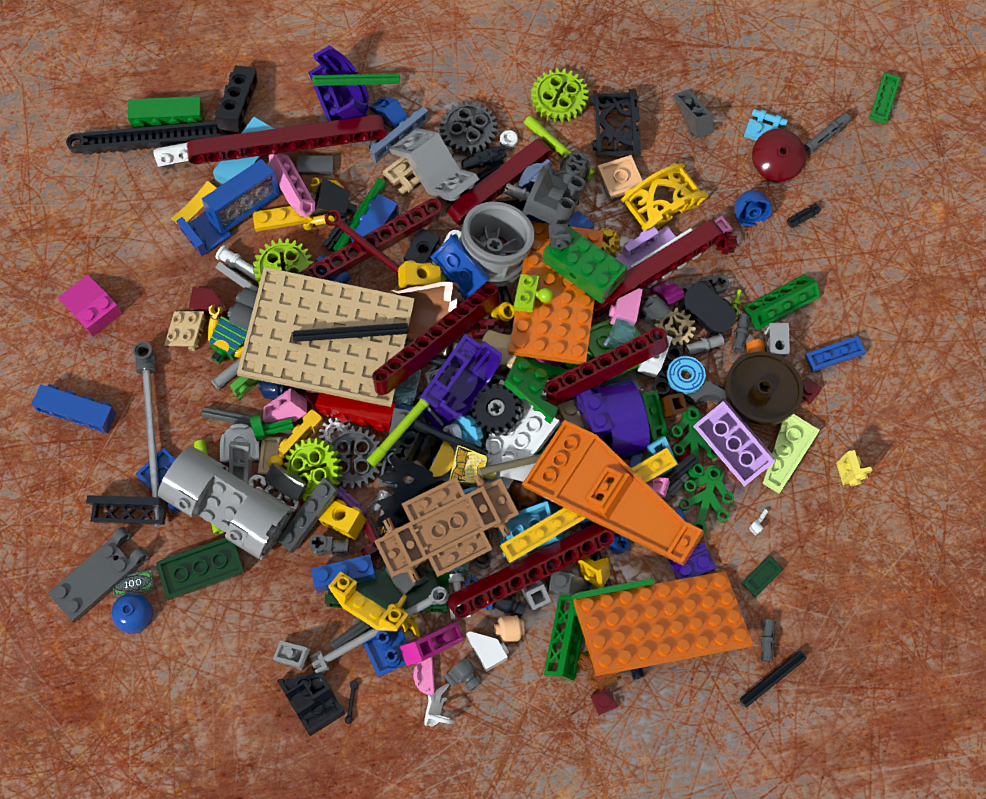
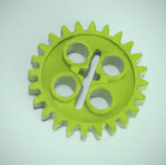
(544, 89)
(301, 262)
(308, 452)

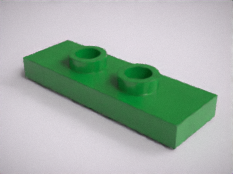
(884, 98)

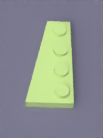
(790, 446)

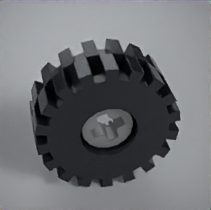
(508, 414)

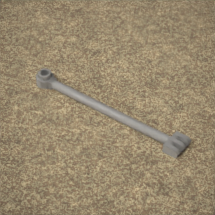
(323, 660)

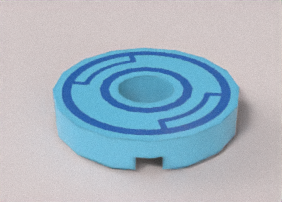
(688, 364)

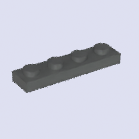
(308, 515)

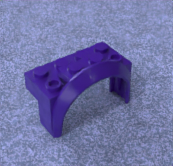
(354, 96)

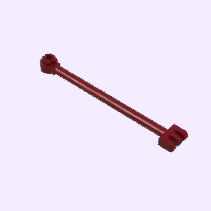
(338, 222)

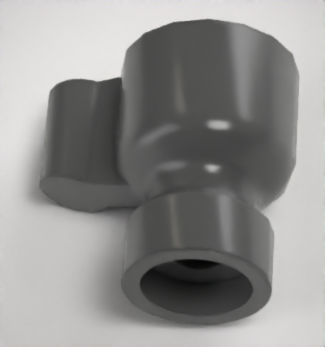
(463, 672)

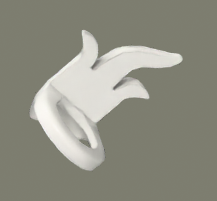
(435, 706)

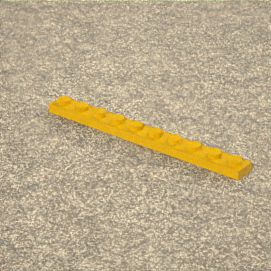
(565, 519)

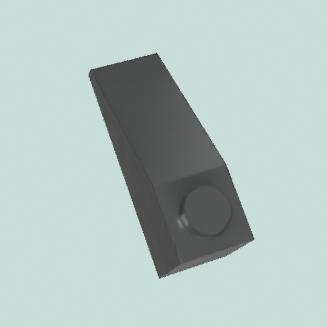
(694, 113)

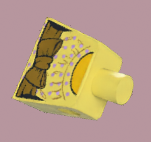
(466, 466)

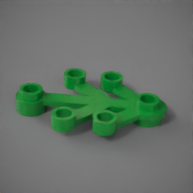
(693, 438)
(707, 496)

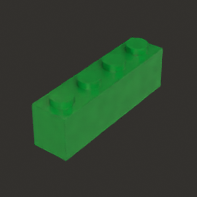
(164, 111)

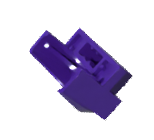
(461, 378)

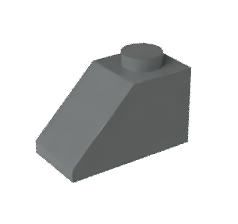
(567, 584)

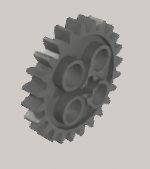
(468, 127)
(359, 438)

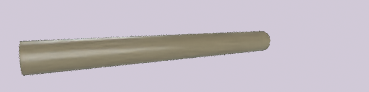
(508, 465)

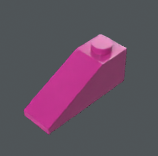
(431, 643)

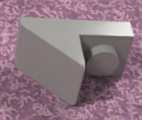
(291, 655)

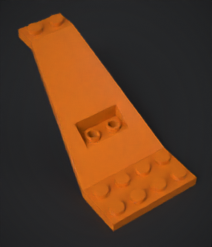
(578, 471)

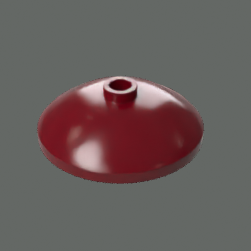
(771, 162)

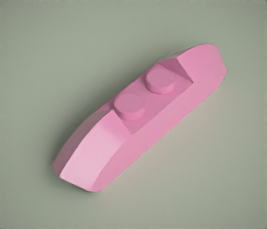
(292, 184)

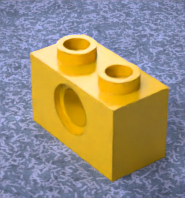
(409, 272)
(349, 525)

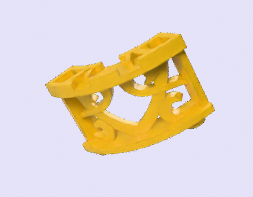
(689, 190)

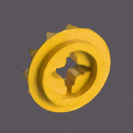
(614, 241)

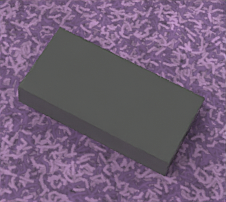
(315, 165)

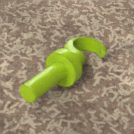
(736, 302)

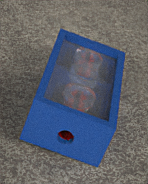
(241, 196)

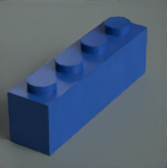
(74, 408)

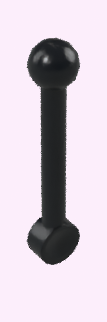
(353, 685)

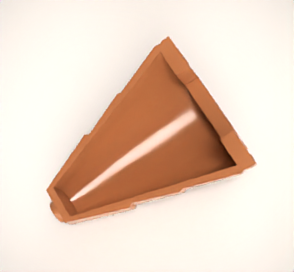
(429, 306)

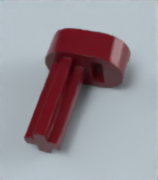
(372, 534)

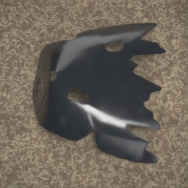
(404, 491)

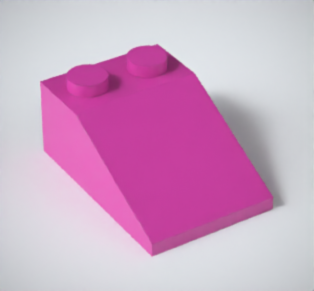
(90, 305)

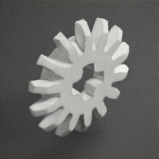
(329, 429)

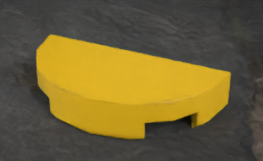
(443, 462)

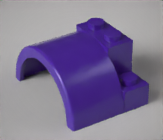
(616, 411)

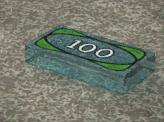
(135, 583)

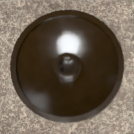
(763, 388)

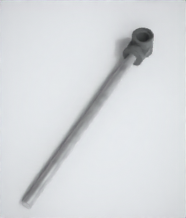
(146, 365)

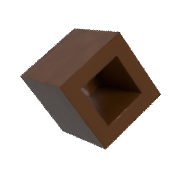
(673, 405)

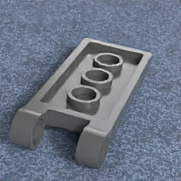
(96, 576)

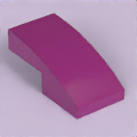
(668, 291)

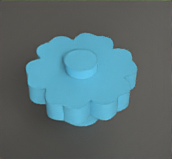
(470, 430)

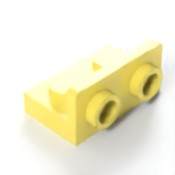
(850, 469)

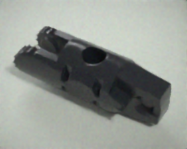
(484, 157)

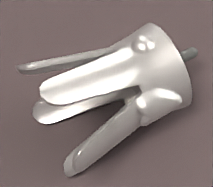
(381, 495)

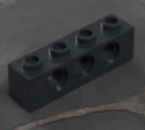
(236, 98)

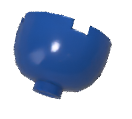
(752, 207)
(132, 613)

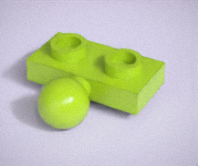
(528, 292)

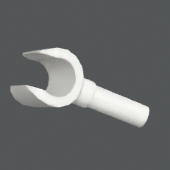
(756, 527)

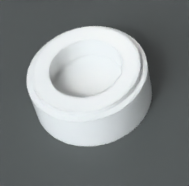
(508, 139)

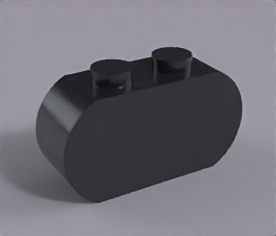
(708, 309)

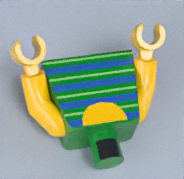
(224, 337)

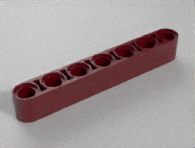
(496, 182)
(596, 367)

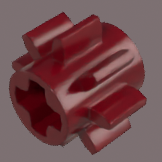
(727, 244)

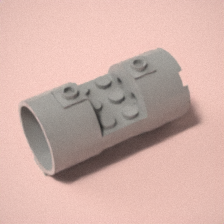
(207, 489)

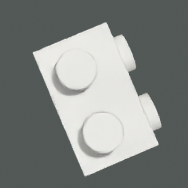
(171, 154)

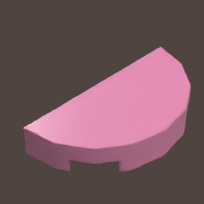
(424, 676)

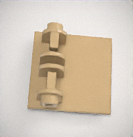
(186, 329)

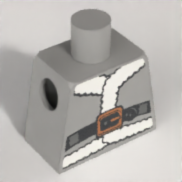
(777, 336)

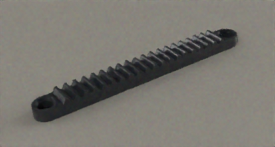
(144, 137)

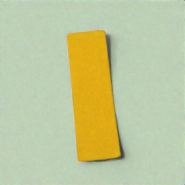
(194, 204)

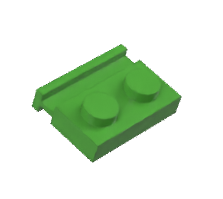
(242, 386)

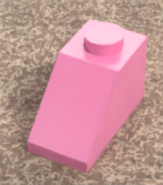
(626, 308)
(286, 406)

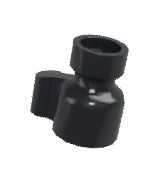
(510, 604)

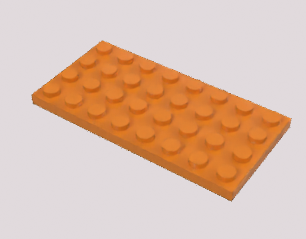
(563, 325)
(662, 623)

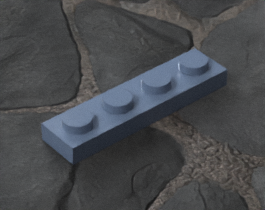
(416, 120)

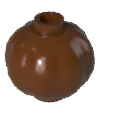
(521, 496)

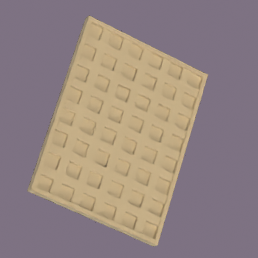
(324, 366)

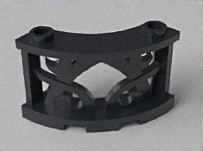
(607, 103)

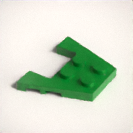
(528, 380)

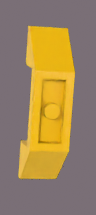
(363, 608)

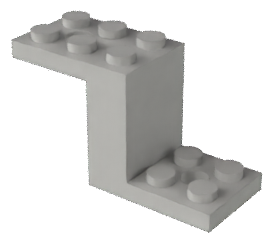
(434, 164)

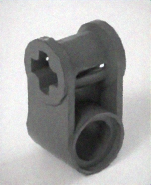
(653, 308)

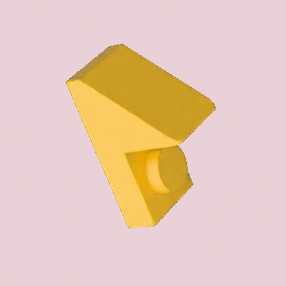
(595, 571)

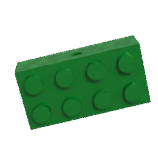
(586, 266)

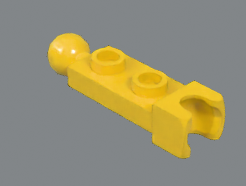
(311, 423)

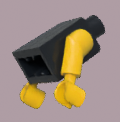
(329, 196)

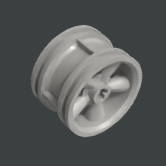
(504, 221)

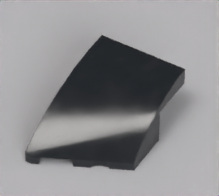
(312, 701)

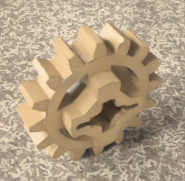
(680, 322)

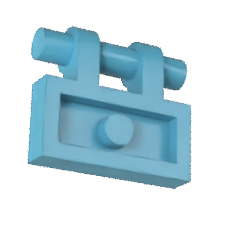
(757, 128)

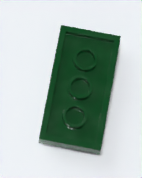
(199, 568)

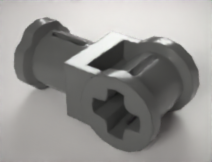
(328, 545)

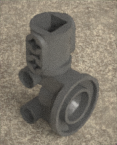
(556, 196)

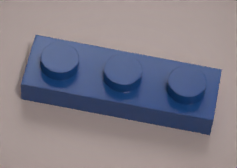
(835, 354)

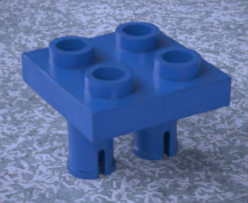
(385, 651)

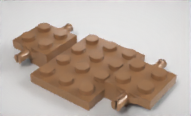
(446, 527)

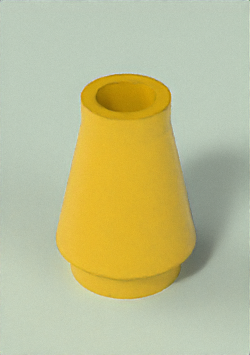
(503, 312)

